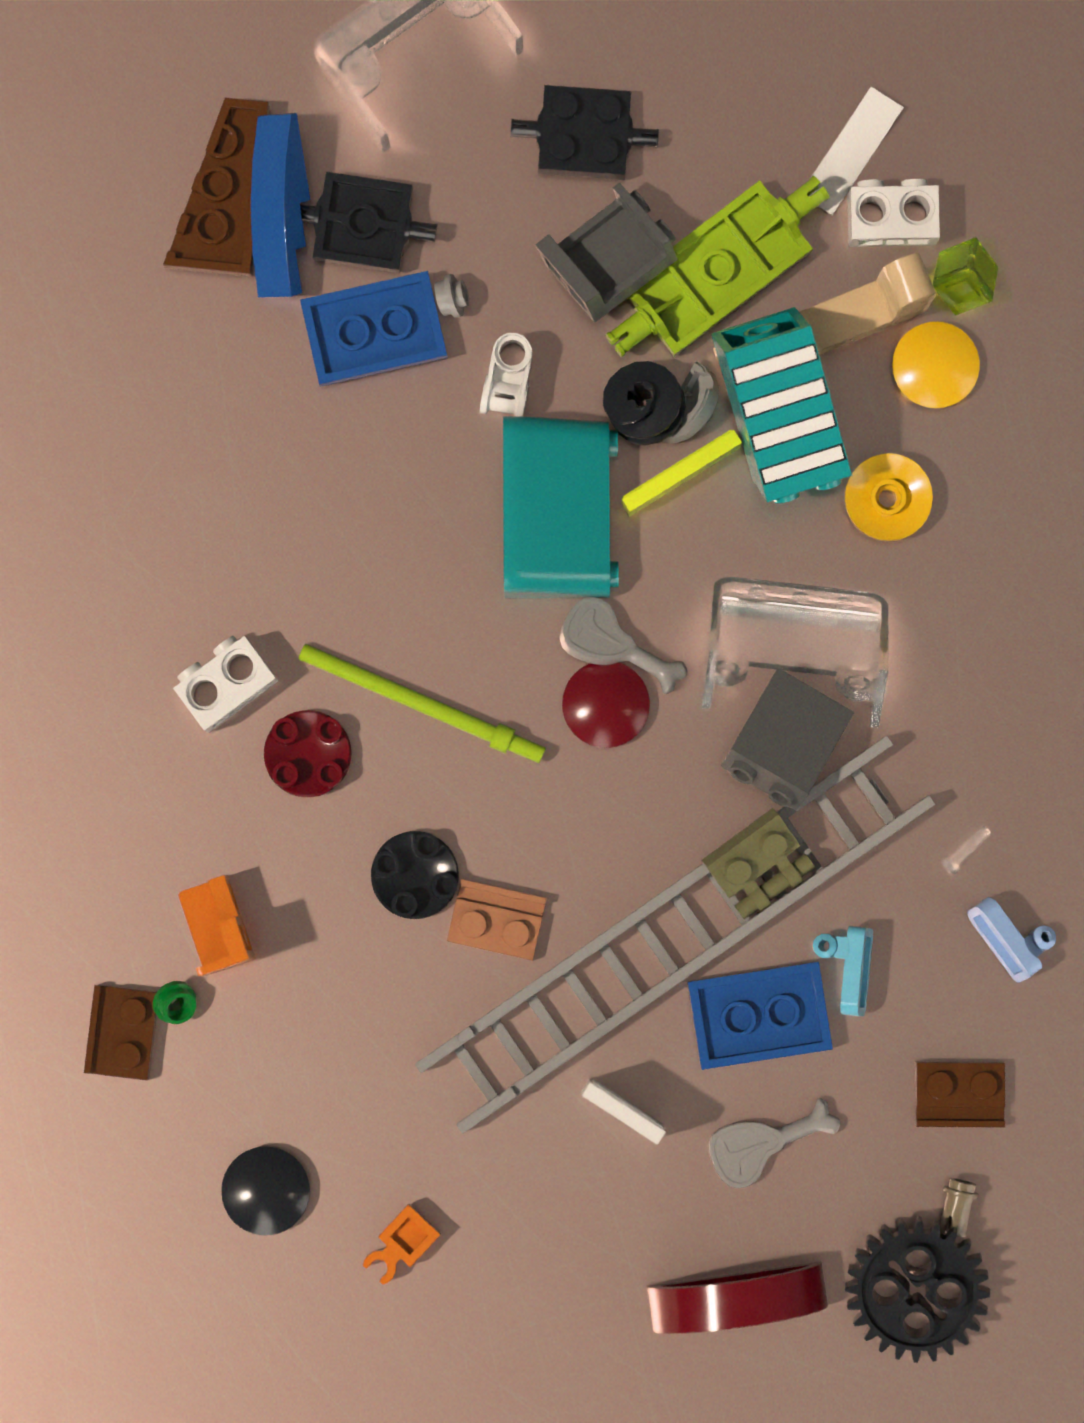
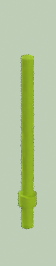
(500, 737)

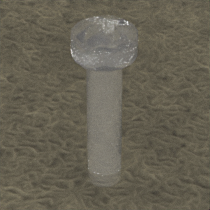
(952, 863)

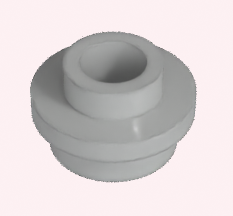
(451, 296)

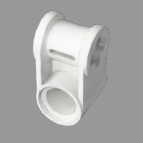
(507, 379)

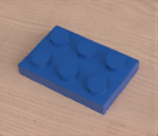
(373, 328)
(760, 1015)

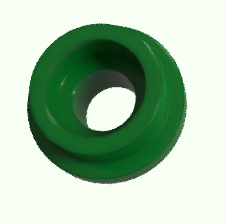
(181, 1009)

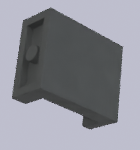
(610, 254)
(787, 740)

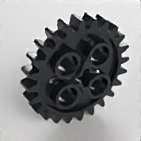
(888, 1314)

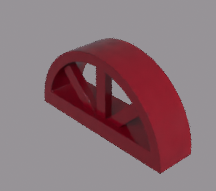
(738, 1299)

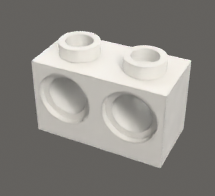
(895, 226)
(232, 693)

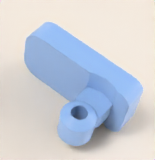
(1012, 950)

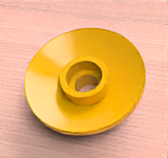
(901, 478)

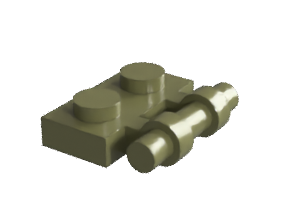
(752, 854)

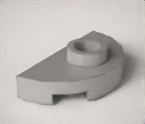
(700, 399)

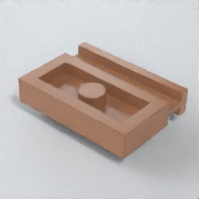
(496, 919)

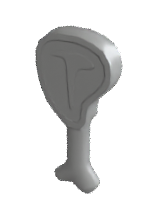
(596, 638)
(743, 1147)

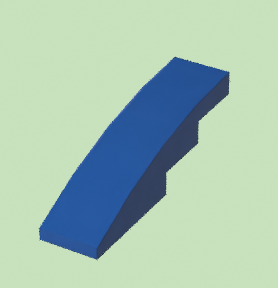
(276, 196)

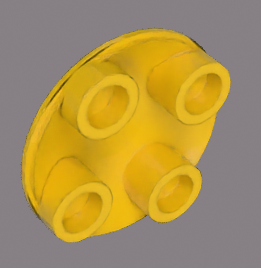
(935, 364)

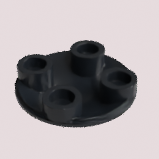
(414, 875)
(265, 1190)

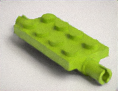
(721, 267)

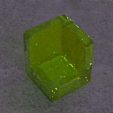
(965, 276)

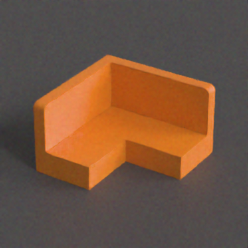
(216, 925)

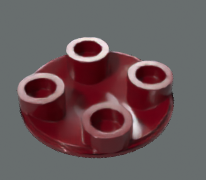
(605, 704)
(307, 753)

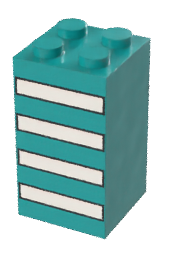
(782, 405)

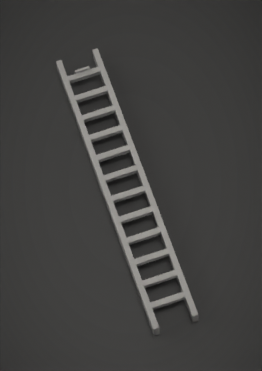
(676, 974)

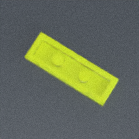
(681, 472)

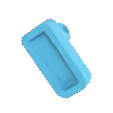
(857, 953)

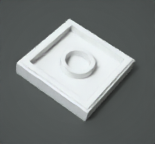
(623, 1110)

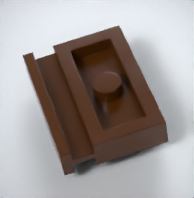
(121, 1033)
(959, 1094)

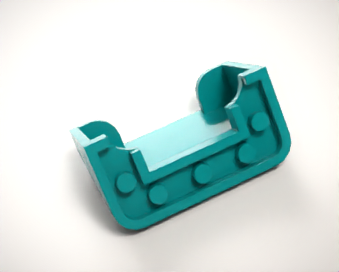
(557, 508)

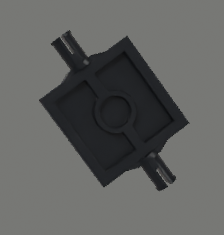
(584, 132)
(364, 222)

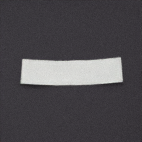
(855, 146)

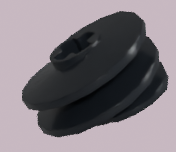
(625, 402)

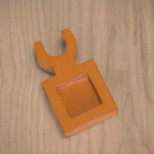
(405, 1239)

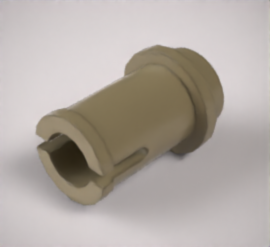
(957, 1205)

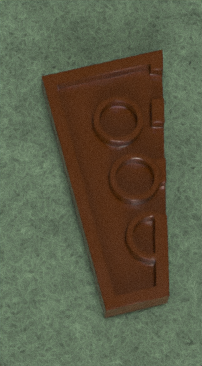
(216, 223)

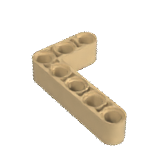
(896, 296)

